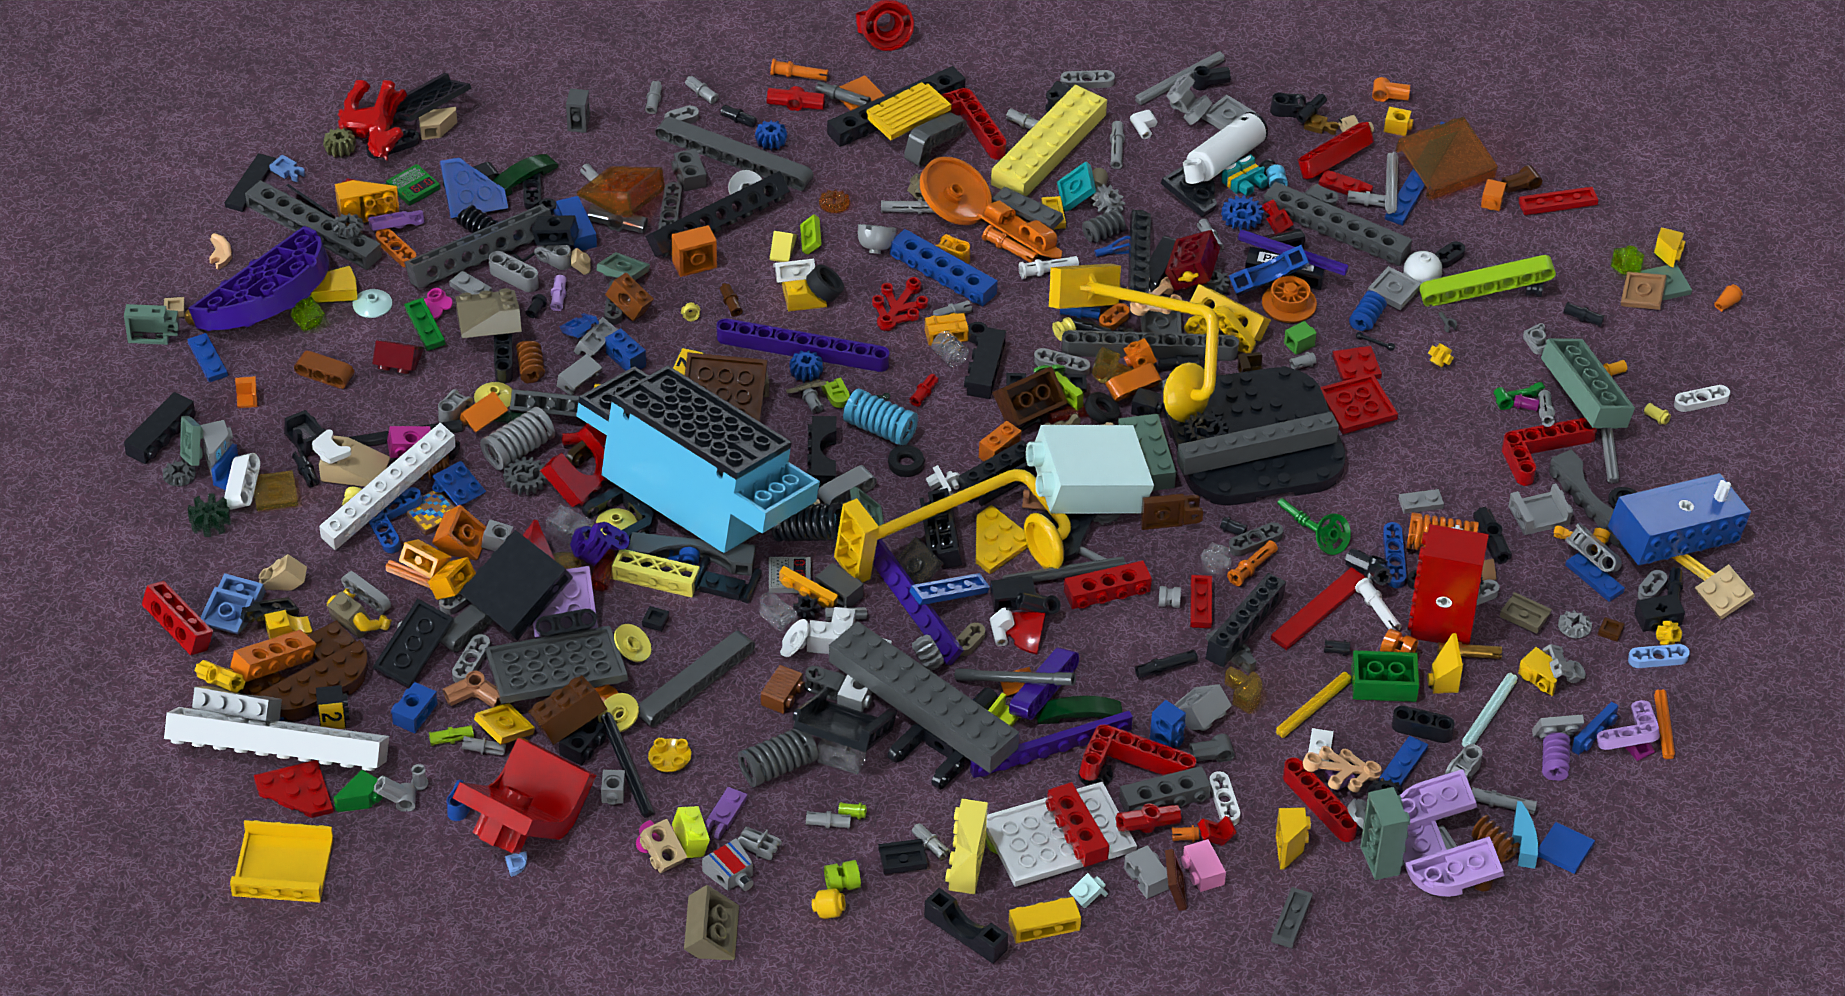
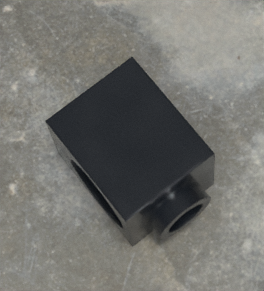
(1146, 403)

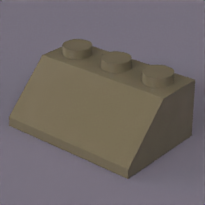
(711, 925)

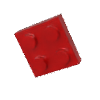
(1356, 363)

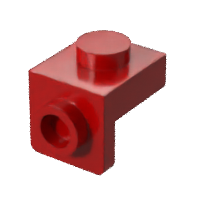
(1219, 832)

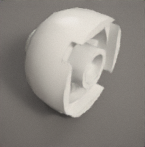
(1423, 266)

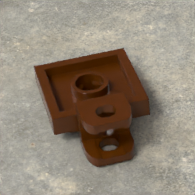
(1175, 508)

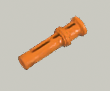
(789, 69)
(1002, 240)
(1241, 571)

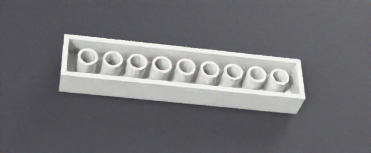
(277, 738)

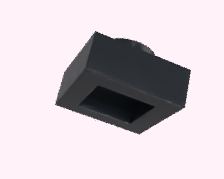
(655, 618)

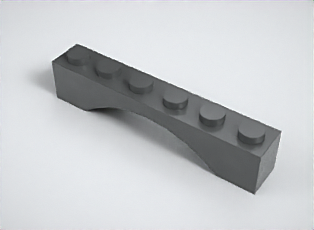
(1569, 472)
(737, 561)

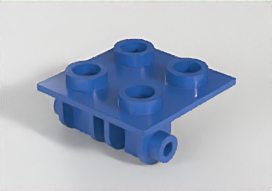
(458, 484)

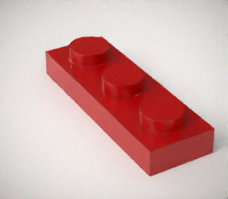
(1201, 601)

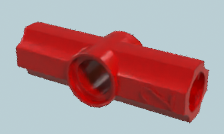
(795, 98)
(1148, 818)

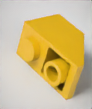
(1669, 246)
(1536, 669)

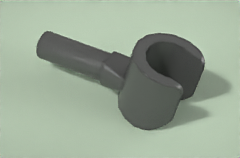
(1448, 322)

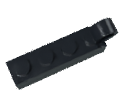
(985, 358)

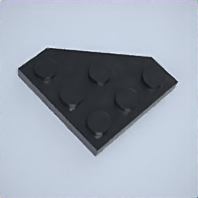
(1197, 196)
(1079, 530)

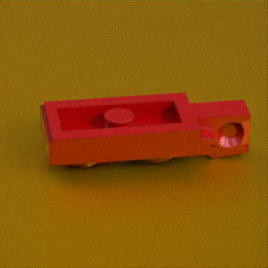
(1342, 183)

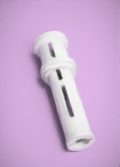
(1040, 267)
(1374, 598)

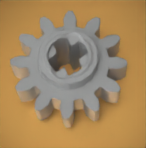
(1107, 199)

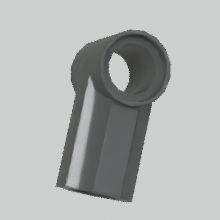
(1217, 748)

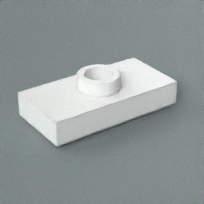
(1320, 738)

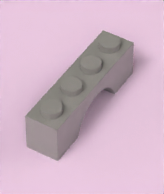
(236, 704)

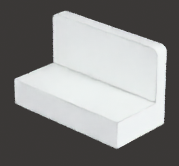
(793, 270)

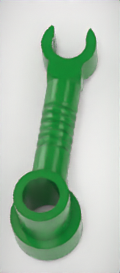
(1505, 399)

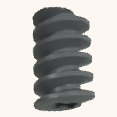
(1104, 226)

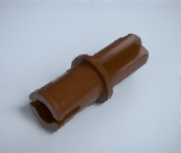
(731, 300)

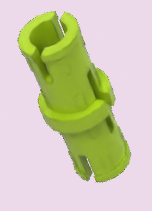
(450, 735)

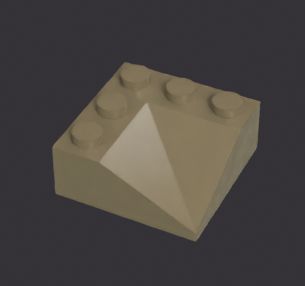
(488, 313)

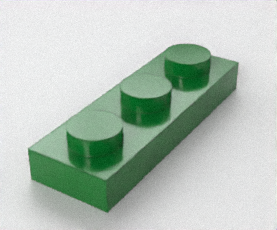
(424, 324)

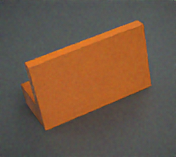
(483, 412)

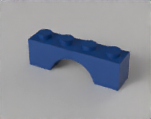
(1267, 272)

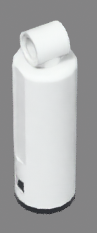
(1225, 148)

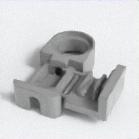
(1572, 670)

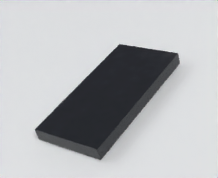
(413, 643)

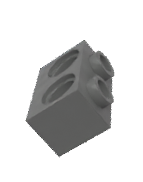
(689, 170)

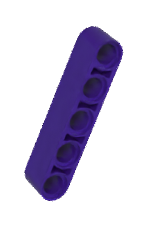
(1034, 696)

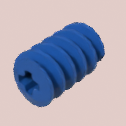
(1367, 311)

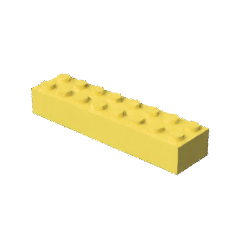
(1049, 141)

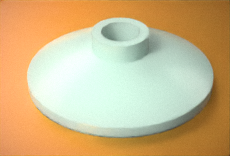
(372, 303)

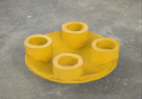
(669, 754)

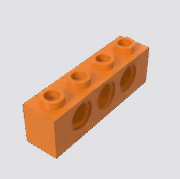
(273, 655)

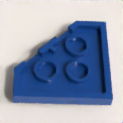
(470, 187)

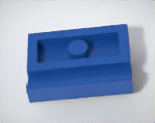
(578, 326)

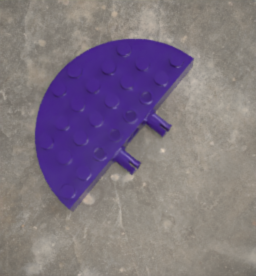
(266, 285)

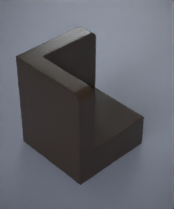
(1249, 362)

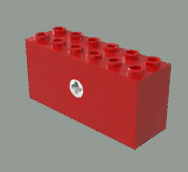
(1447, 584)

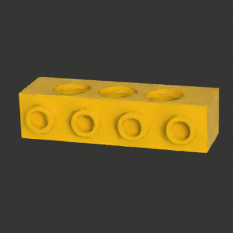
(1256, 324)

